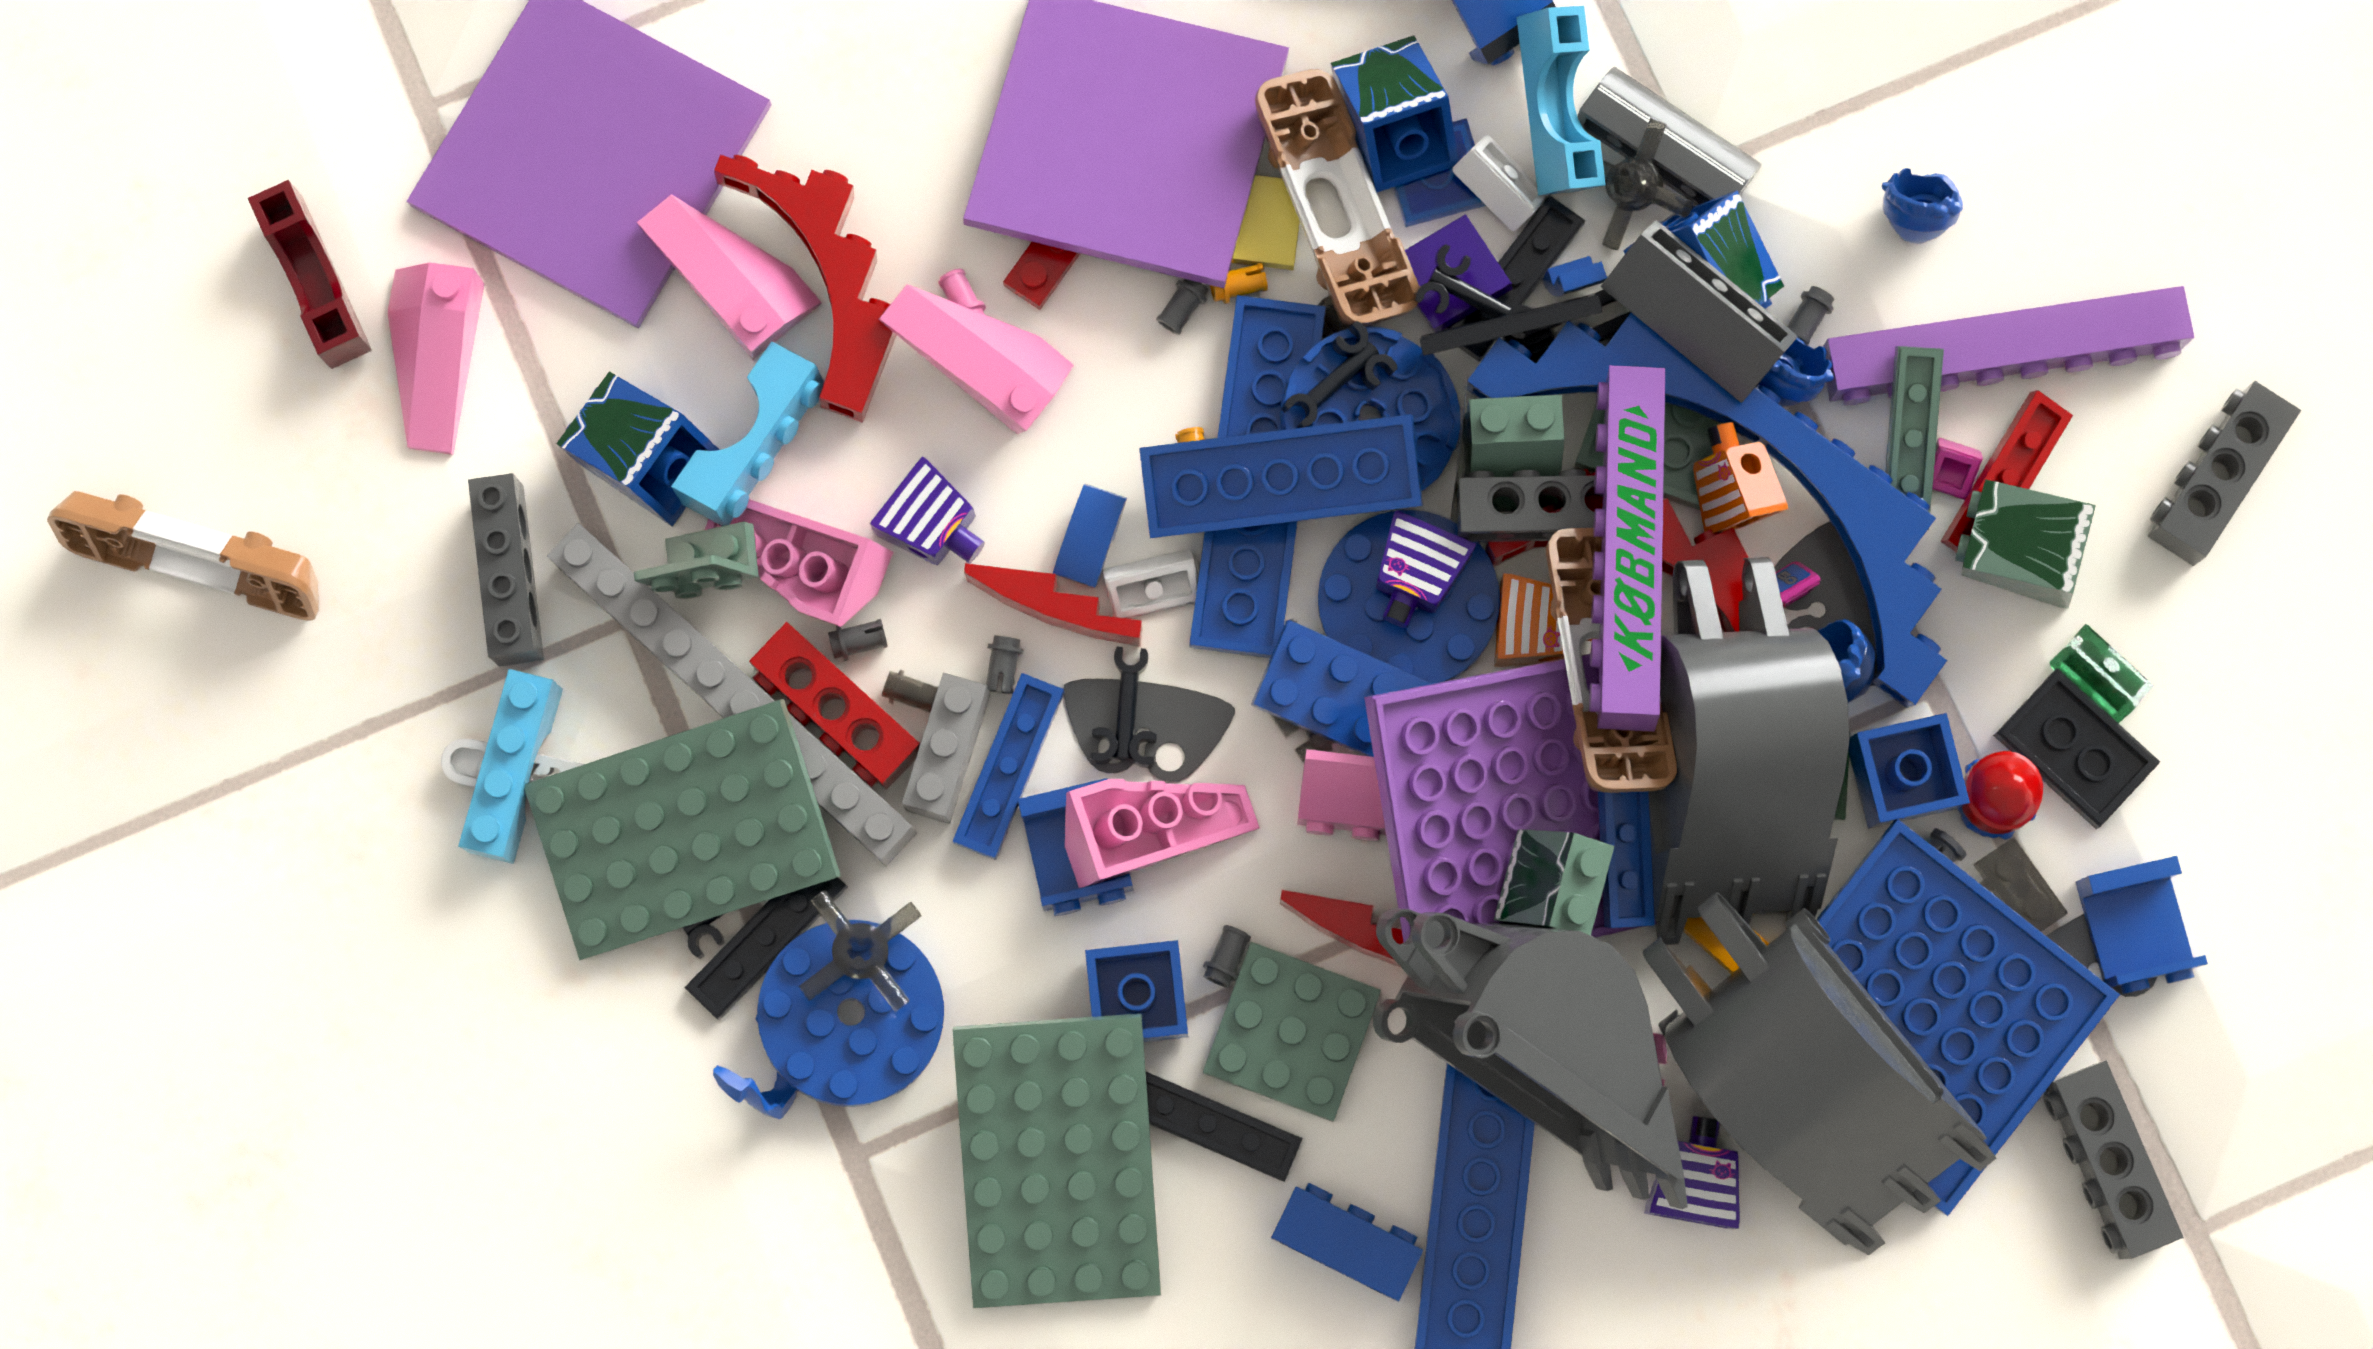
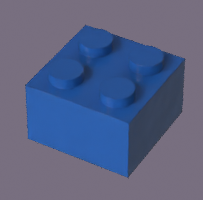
(1907, 770)
(1137, 982)

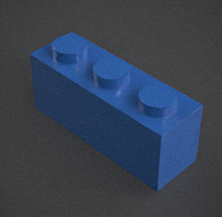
(1348, 1241)

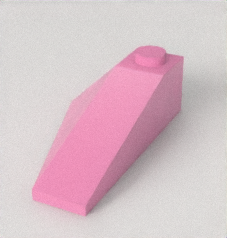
(737, 281)
(433, 337)
(990, 360)
(814, 564)
(1134, 825)

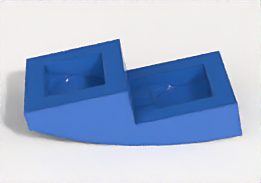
(1574, 276)
(1089, 535)

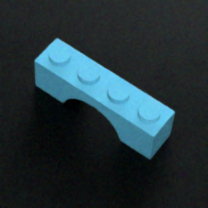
(1551, 51)
(721, 480)
(499, 797)

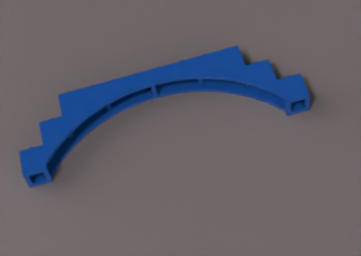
(1868, 513)

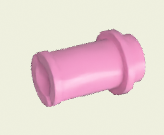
(959, 290)

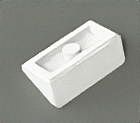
(1499, 183)
(1151, 584)

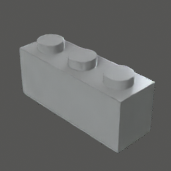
(946, 748)

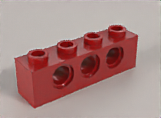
(790, 652)

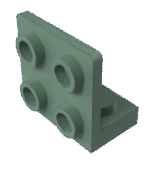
(705, 560)

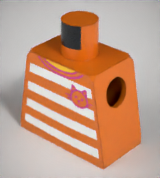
(1736, 482)
(1525, 625)

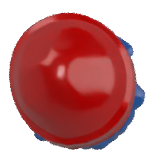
(2002, 794)

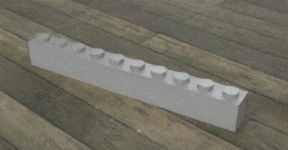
(724, 686)

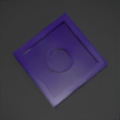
(1482, 273)

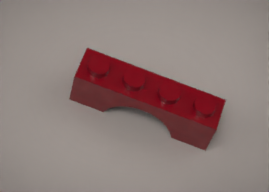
(311, 273)

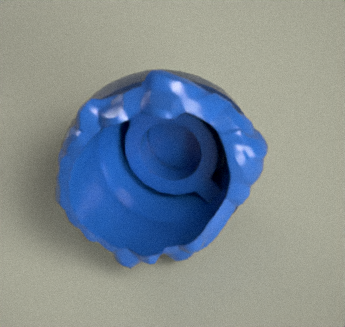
(1854, 655)

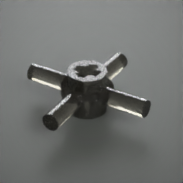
(1637, 184)
(861, 934)

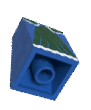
(1397, 113)
(1730, 242)
(634, 444)

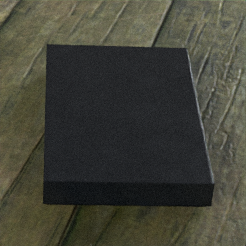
(2077, 748)

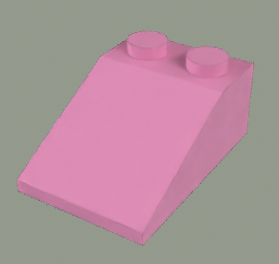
(1341, 795)

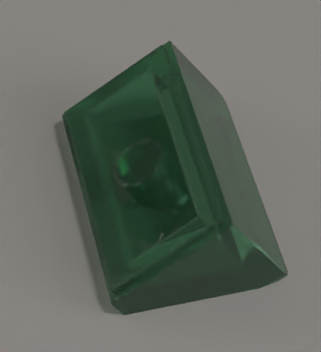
(2102, 673)

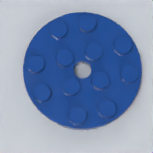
(1416, 388)
(1434, 644)
(843, 1061)

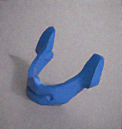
(770, 1103)

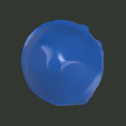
(1921, 205)
(1799, 374)

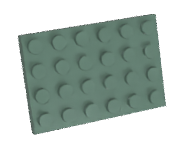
(682, 829)
(1057, 1160)

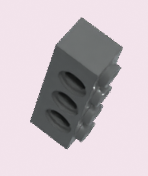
(2268, 421)
(1529, 522)
(505, 569)
(2154, 1220)

